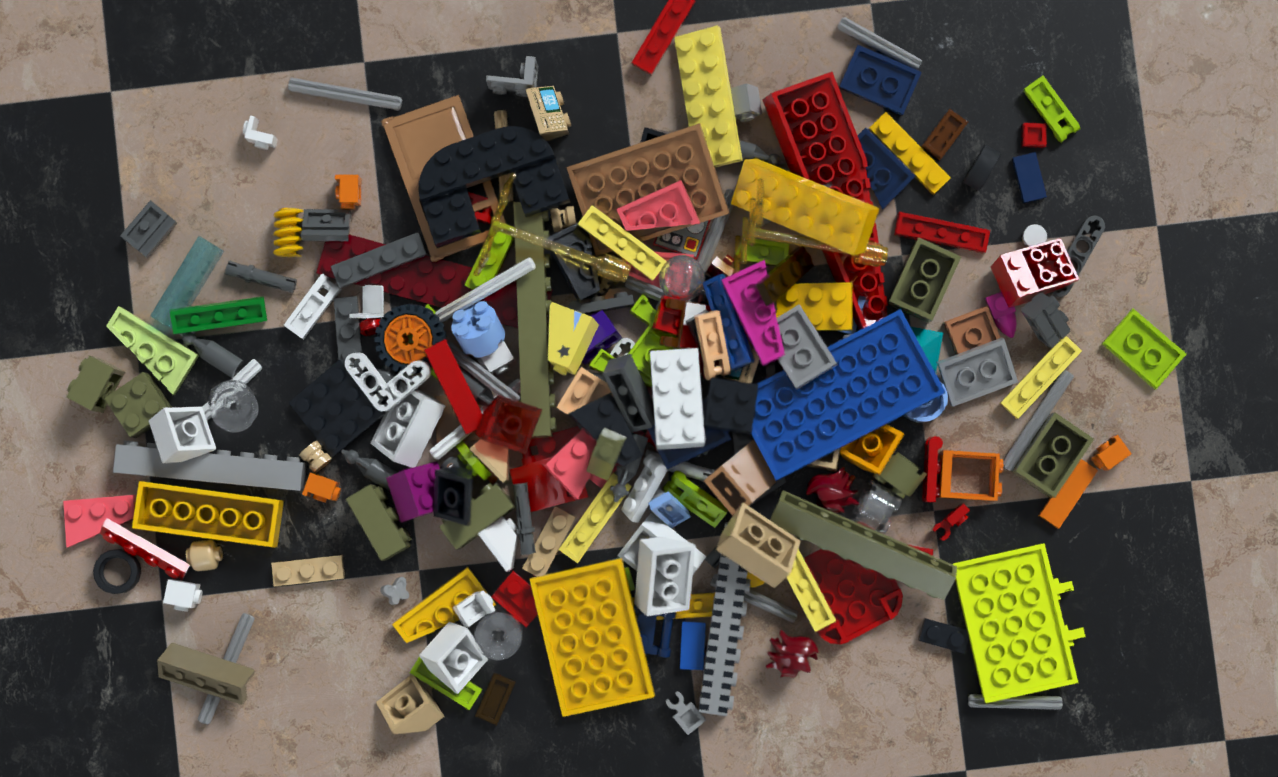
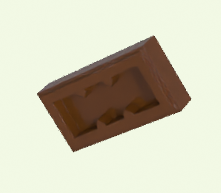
(944, 134)

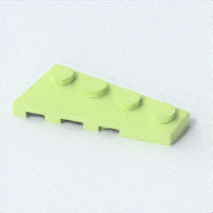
(158, 352)

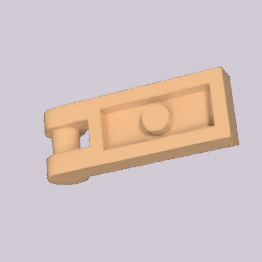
(712, 344)

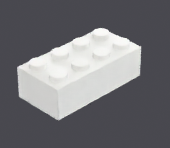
(677, 399)

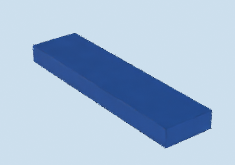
(735, 337)

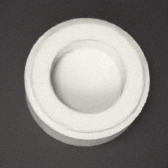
(1034, 235)

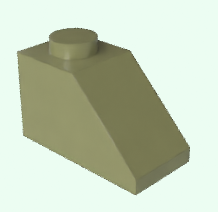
(606, 454)

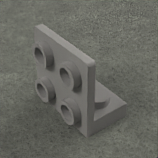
(529, 75)

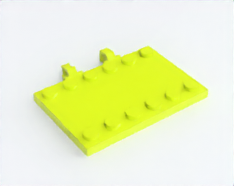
(1016, 623)

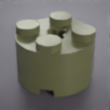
(901, 474)

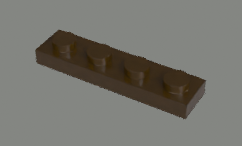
(784, 275)

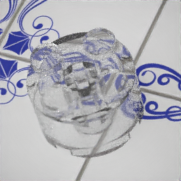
(246, 406)
(876, 507)
(485, 635)

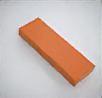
(1058, 508)

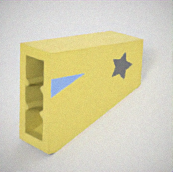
(568, 338)

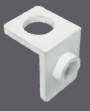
(372, 302)

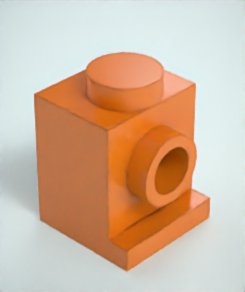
(348, 191)
(1110, 453)
(322, 488)

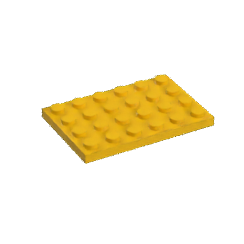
(592, 637)

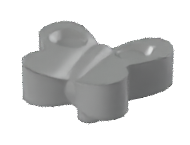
(396, 591)

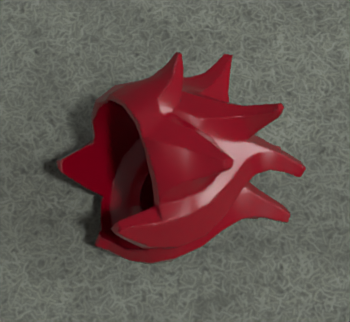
(833, 490)
(792, 654)

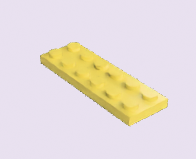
(709, 92)

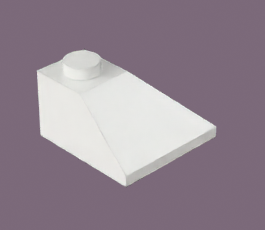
(502, 541)

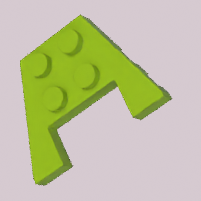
(641, 350)

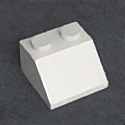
(181, 433)
(453, 656)

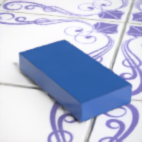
(692, 645)

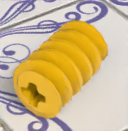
(287, 232)

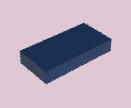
(1029, 177)

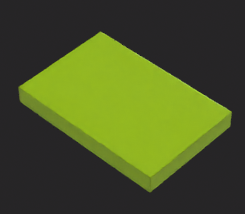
(1144, 348)

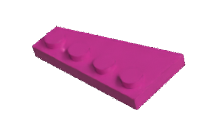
(755, 316)

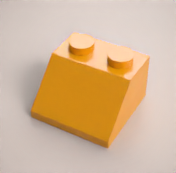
(873, 449)

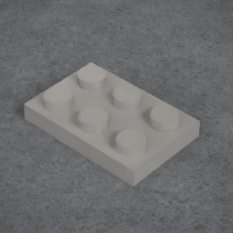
(804, 350)
(977, 372)

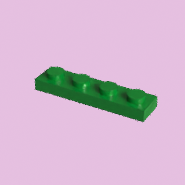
(218, 315)

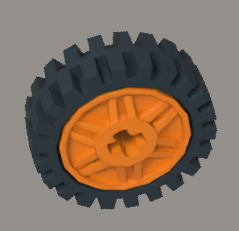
(405, 321)

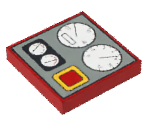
(686, 240)

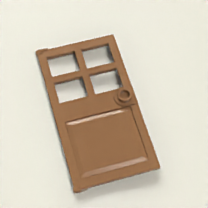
(414, 141)

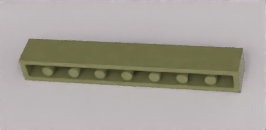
(864, 545)

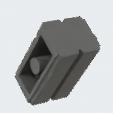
(1046, 319)

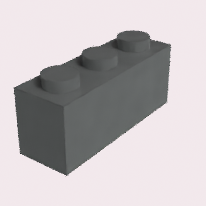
(630, 393)

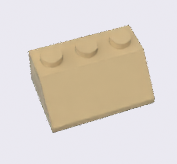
(759, 545)

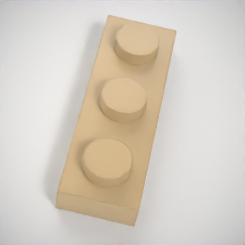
(549, 542)
(308, 570)

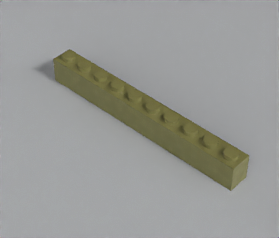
(533, 322)

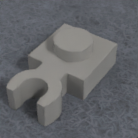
(687, 715)

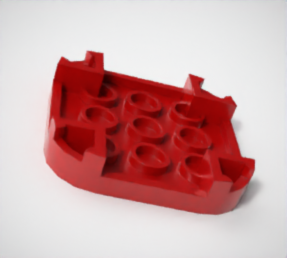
(854, 594)

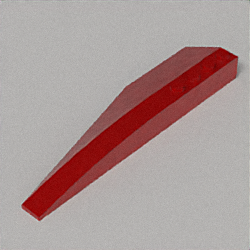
(825, 148)

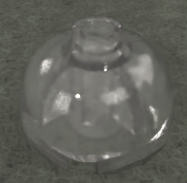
(682, 278)

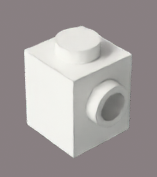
(497, 361)
(182, 594)

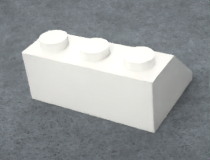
(408, 427)
(652, 528)
(664, 575)

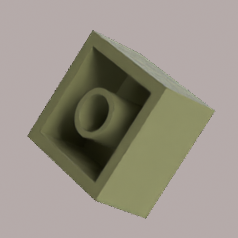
(94, 383)
(137, 403)

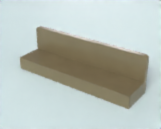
(205, 673)

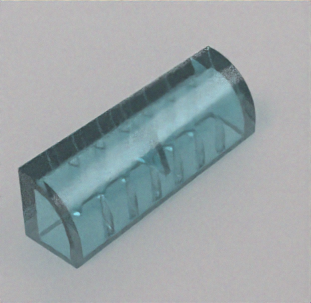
(188, 279)

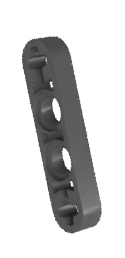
(1081, 258)

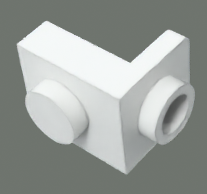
(261, 139)
(474, 608)

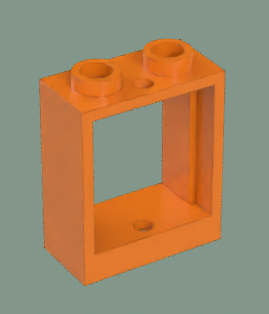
(996, 467)

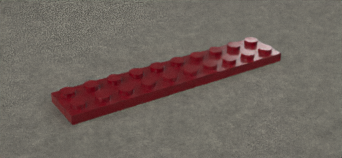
(421, 279)

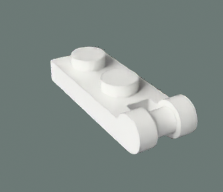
(312, 307)
(644, 488)

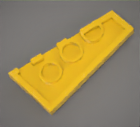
(437, 608)

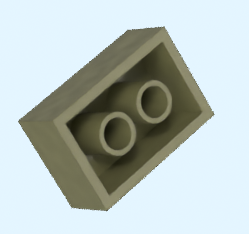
(924, 280)
(1052, 455)
(484, 511)
(379, 521)

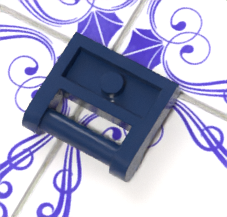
(647, 629)

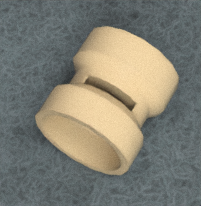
(568, 216)
(315, 456)

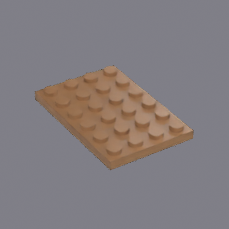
(645, 168)

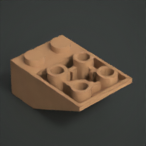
(741, 478)

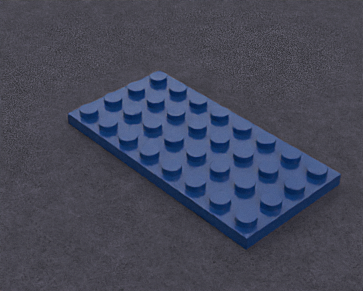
(875, 381)

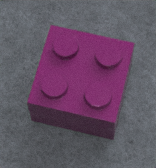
(413, 491)

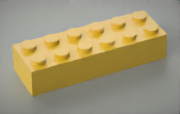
(807, 206)
(208, 514)

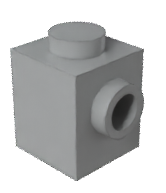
(746, 102)

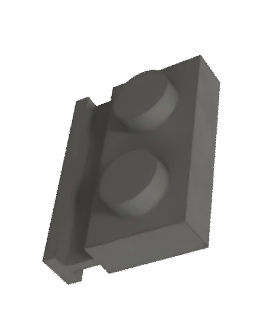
(326, 225)
(148, 229)

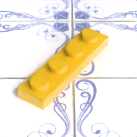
(909, 153)

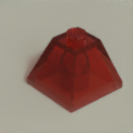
(508, 423)

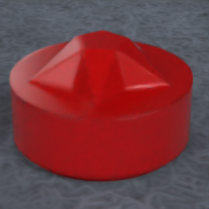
(369, 326)

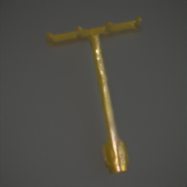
(873, 256)
(607, 266)

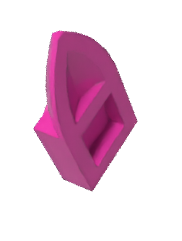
(1002, 315)

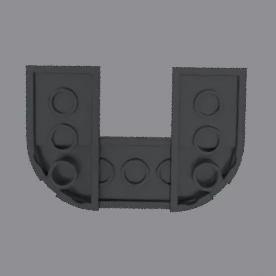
(481, 159)

